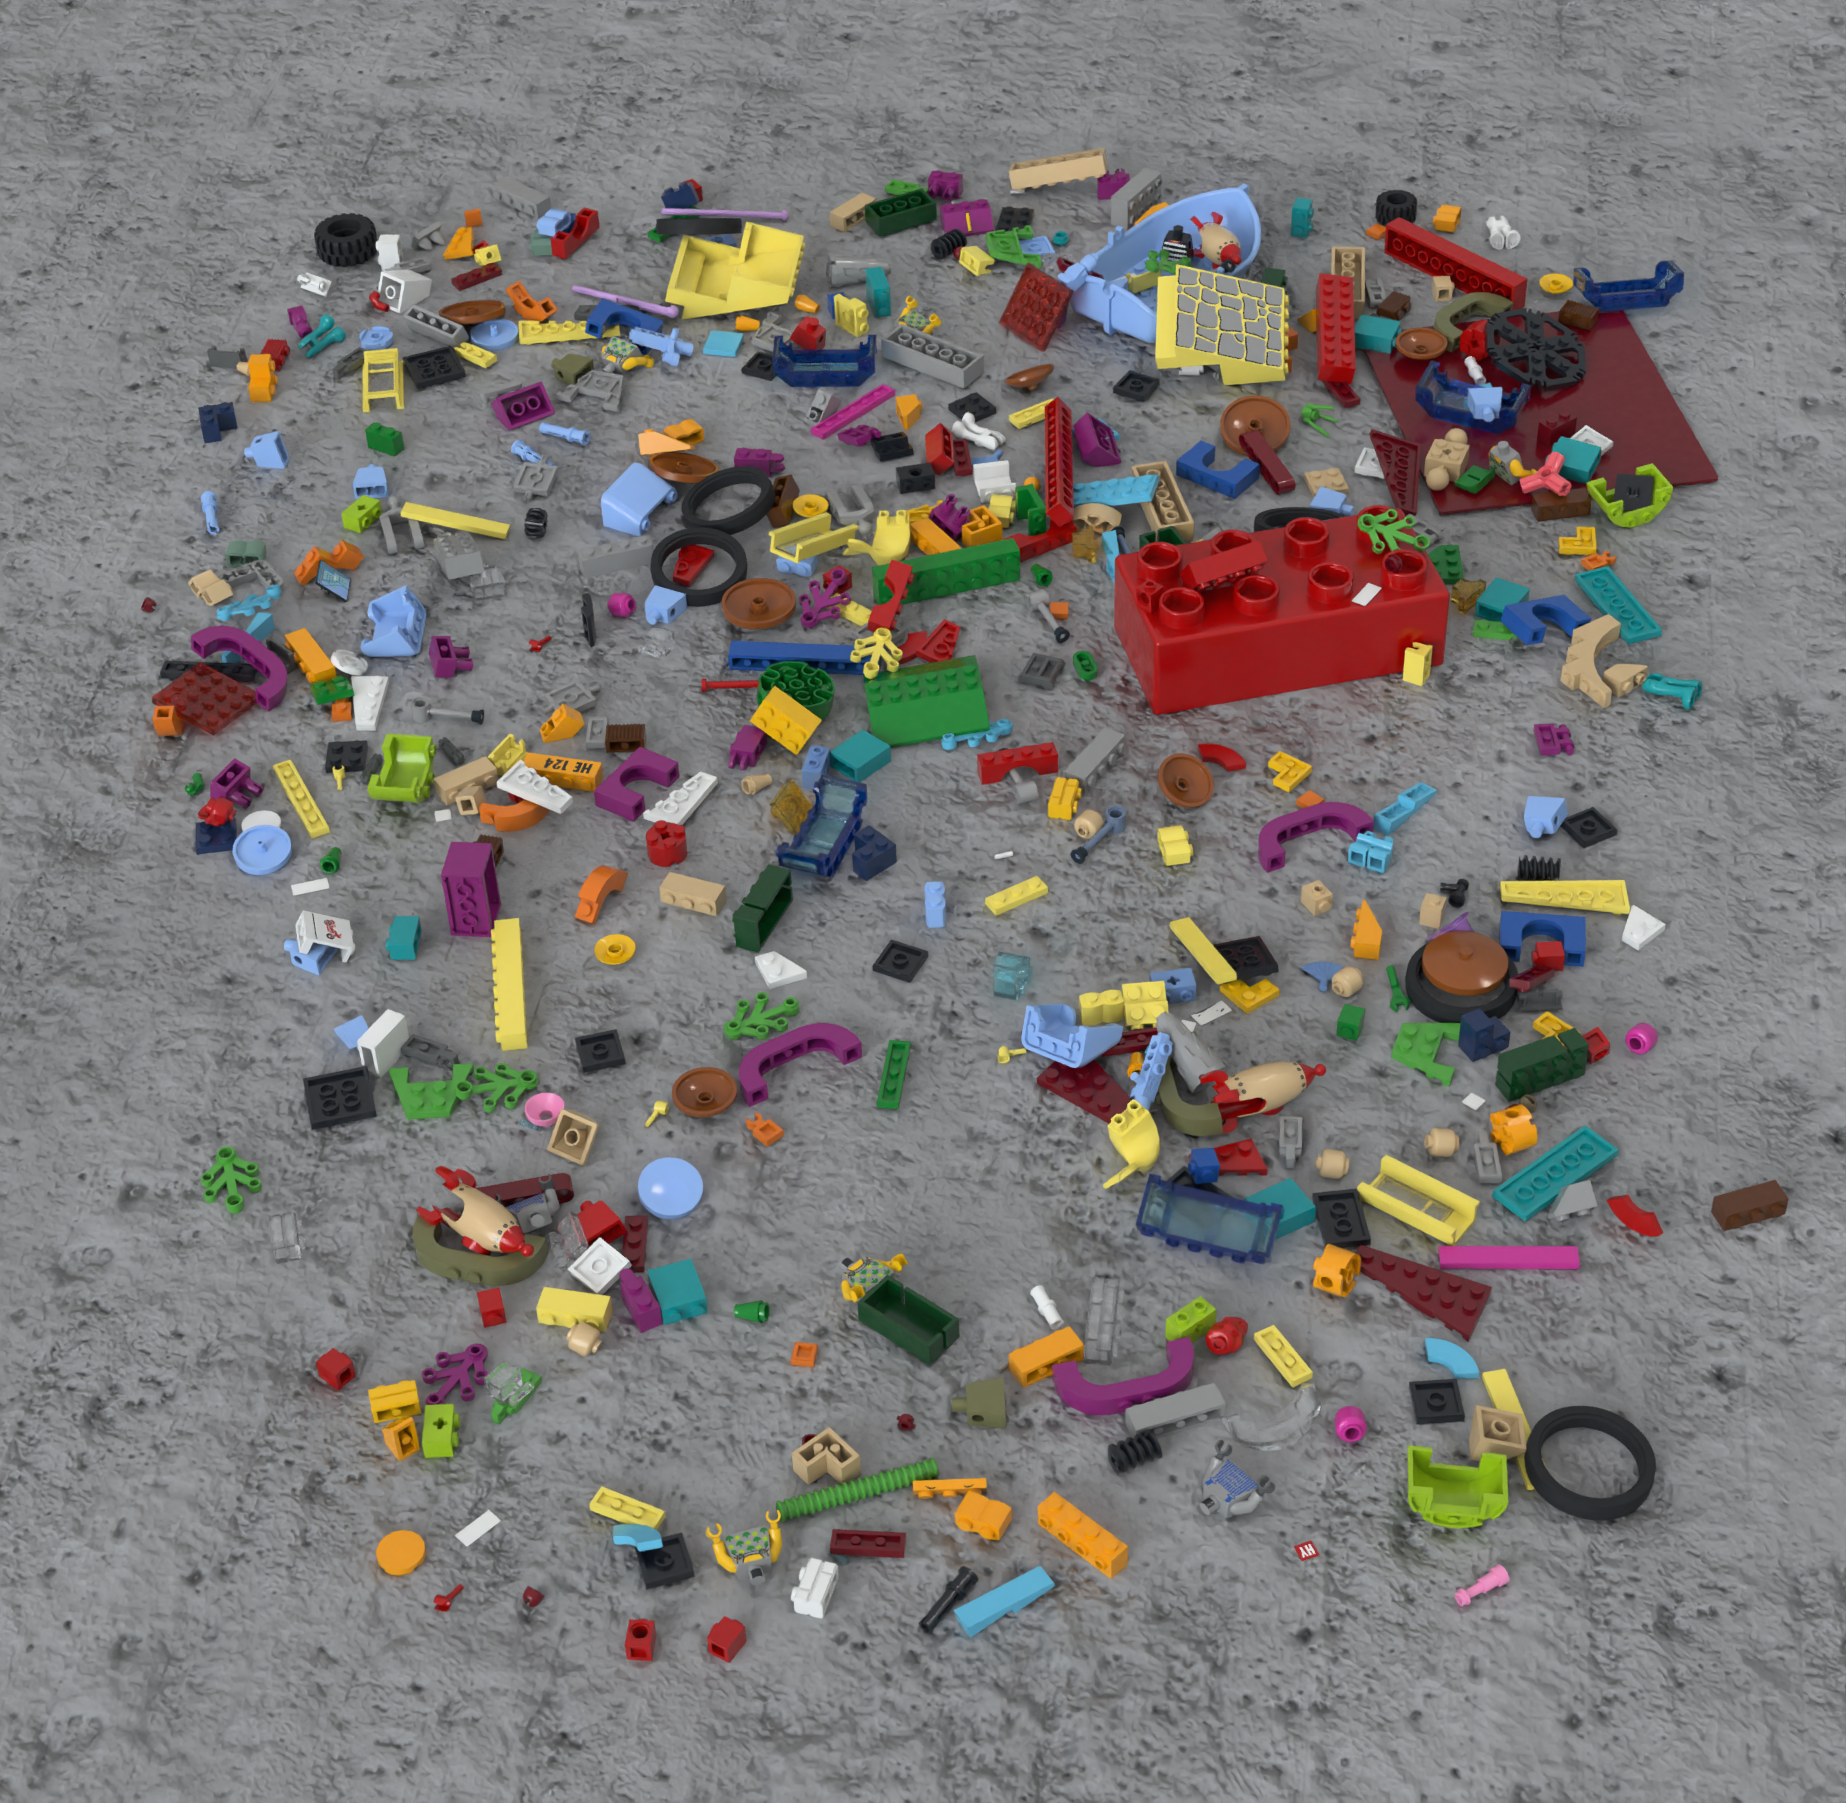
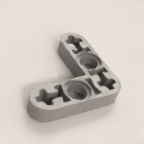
(252, 571)

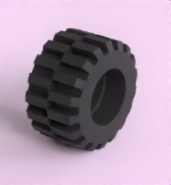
(1395, 204)

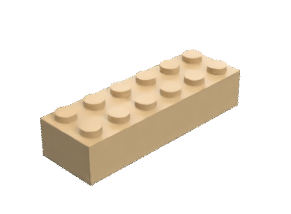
(1058, 169)
(1351, 263)
(1167, 503)

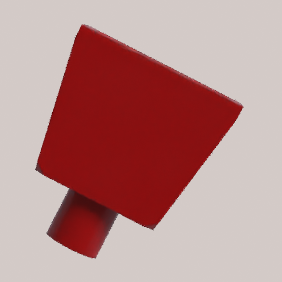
(809, 334)
(600, 1222)

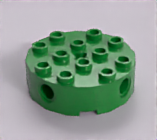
(804, 684)

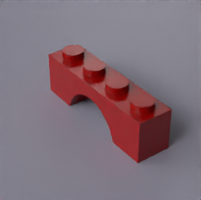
(585, 225)
(1036, 545)
(897, 579)
(994, 765)

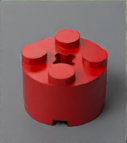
(1473, 340)
(666, 843)

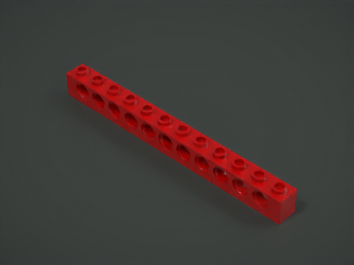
(1059, 462)

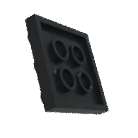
(434, 367)
(1248, 957)
(339, 1097)

